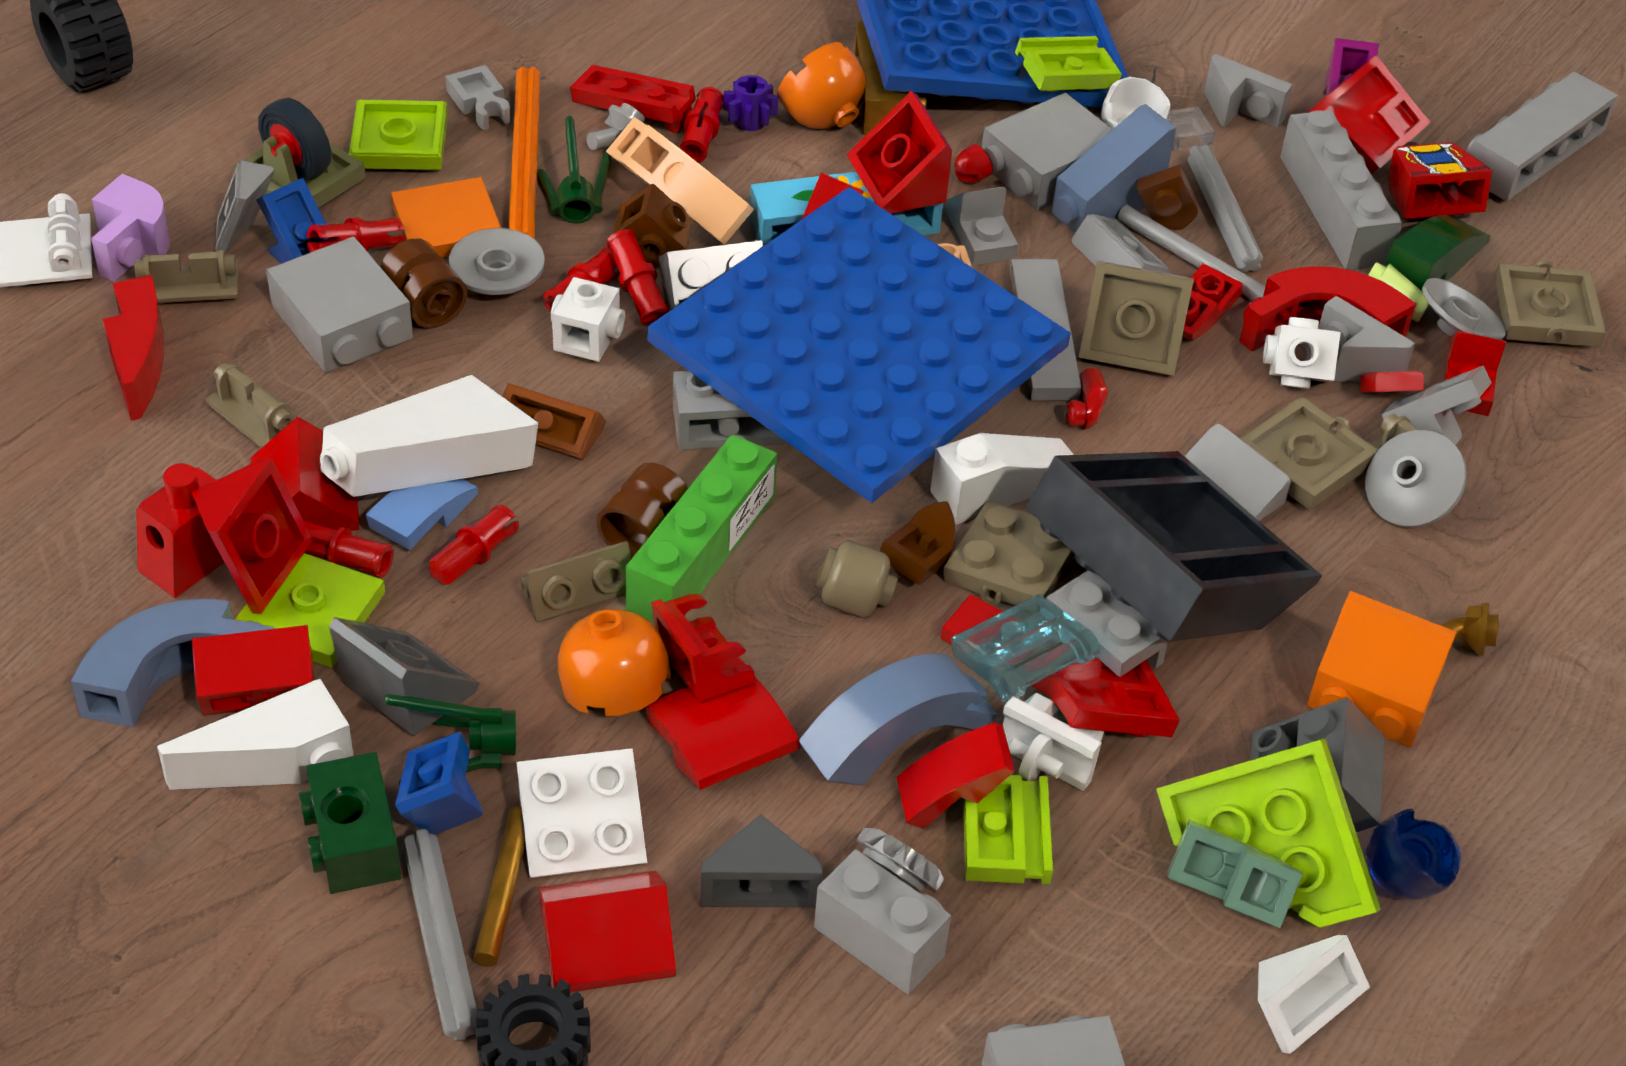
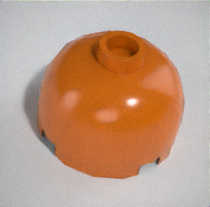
(826, 89)
(612, 663)

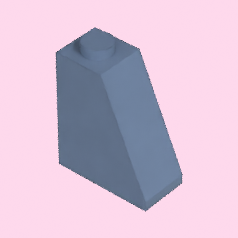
(1109, 171)

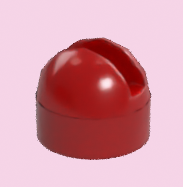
(972, 165)

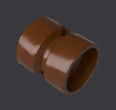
(426, 281)
(640, 506)

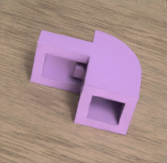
(129, 225)

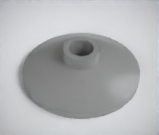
(497, 261)
(1461, 310)
(1432, 489)

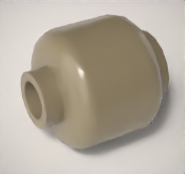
(855, 579)

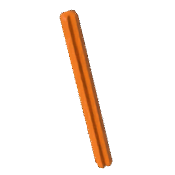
(525, 151)

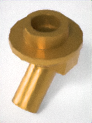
(1476, 628)

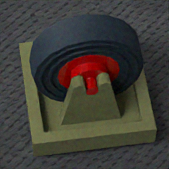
(300, 149)

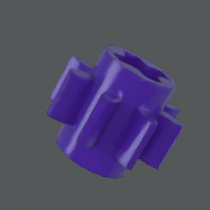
(750, 103)

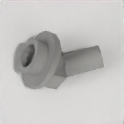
(617, 121)

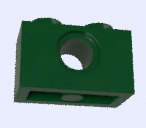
(352, 823)

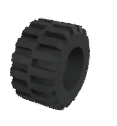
(83, 40)

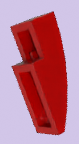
(136, 342)

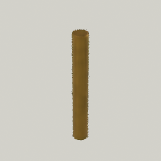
(501, 891)

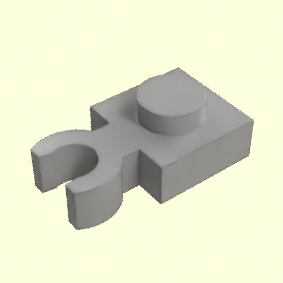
(480, 93)

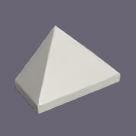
(1308, 988)

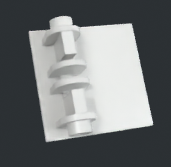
(47, 247)
(581, 813)

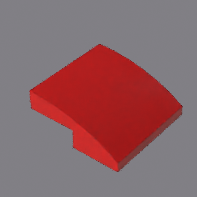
(722, 733)

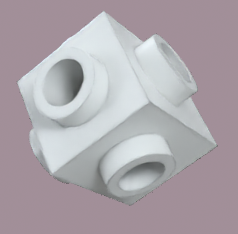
(586, 319)
(1319, 350)

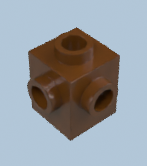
(657, 223)

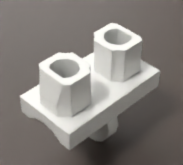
(1049, 743)

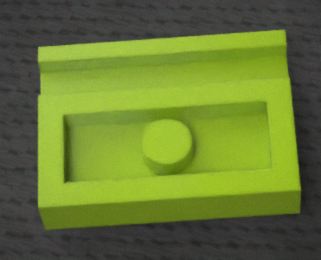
(1067, 63)
(1009, 833)

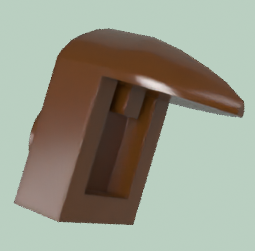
(1169, 198)
(923, 543)

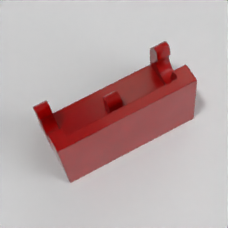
(699, 649)
(250, 667)

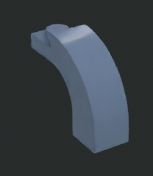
(145, 653)
(887, 710)

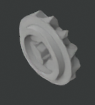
(900, 859)

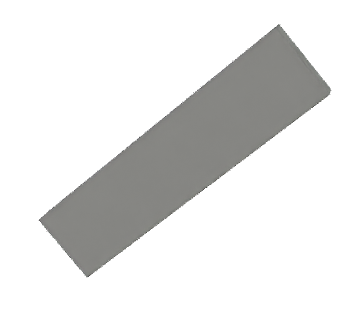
(1041, 287)

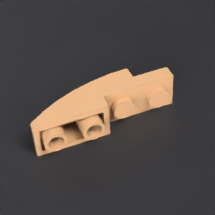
(681, 179)

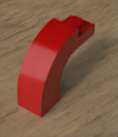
(1306, 290)

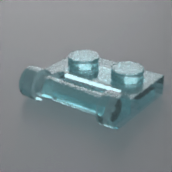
(1018, 635)

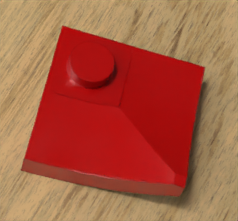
(1374, 112)
(1102, 701)

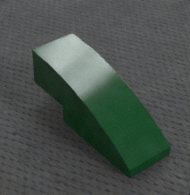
(1435, 249)

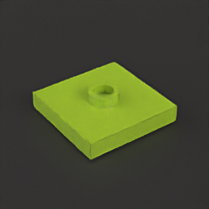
(399, 134)
(314, 596)

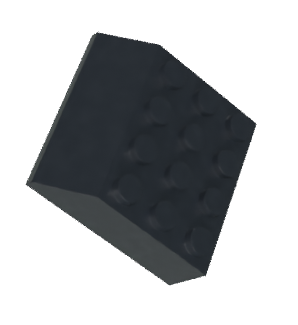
(1170, 542)

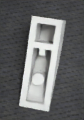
(992, 470)
(260, 743)

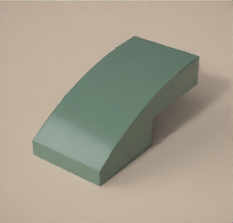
(1235, 873)

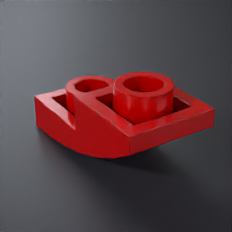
(1209, 301)
(959, 768)

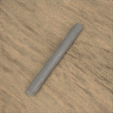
(1185, 249)

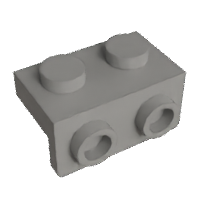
(1118, 627)

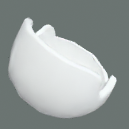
(1128, 95)

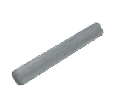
(1225, 209)
(440, 935)

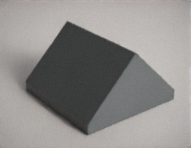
(393, 661)

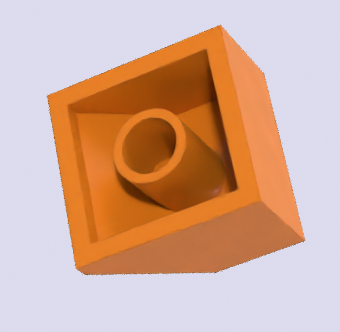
(1383, 665)

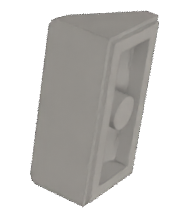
(240, 204)
(1109, 241)
(1240, 471)

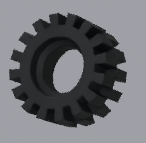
(527, 1005)

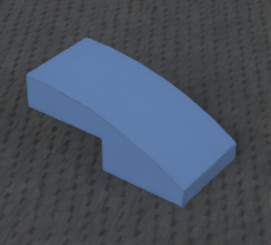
(411, 512)

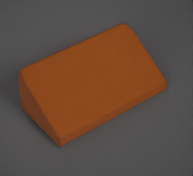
(561, 424)

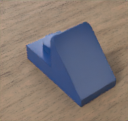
(289, 215)
(435, 787)

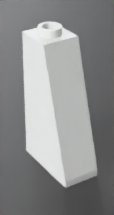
(429, 439)

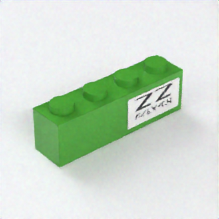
(703, 526)

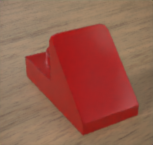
(1469, 352)

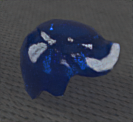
(1412, 856)

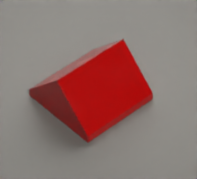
(904, 159)
(297, 459)
(254, 529)
(608, 931)

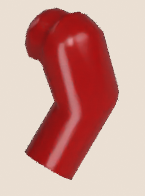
(1095, 393)

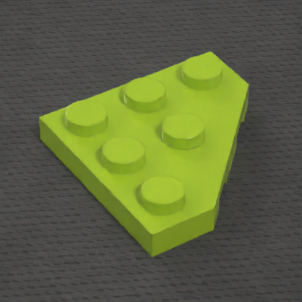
(1293, 811)

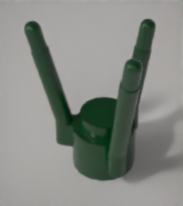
(575, 197)
(489, 728)

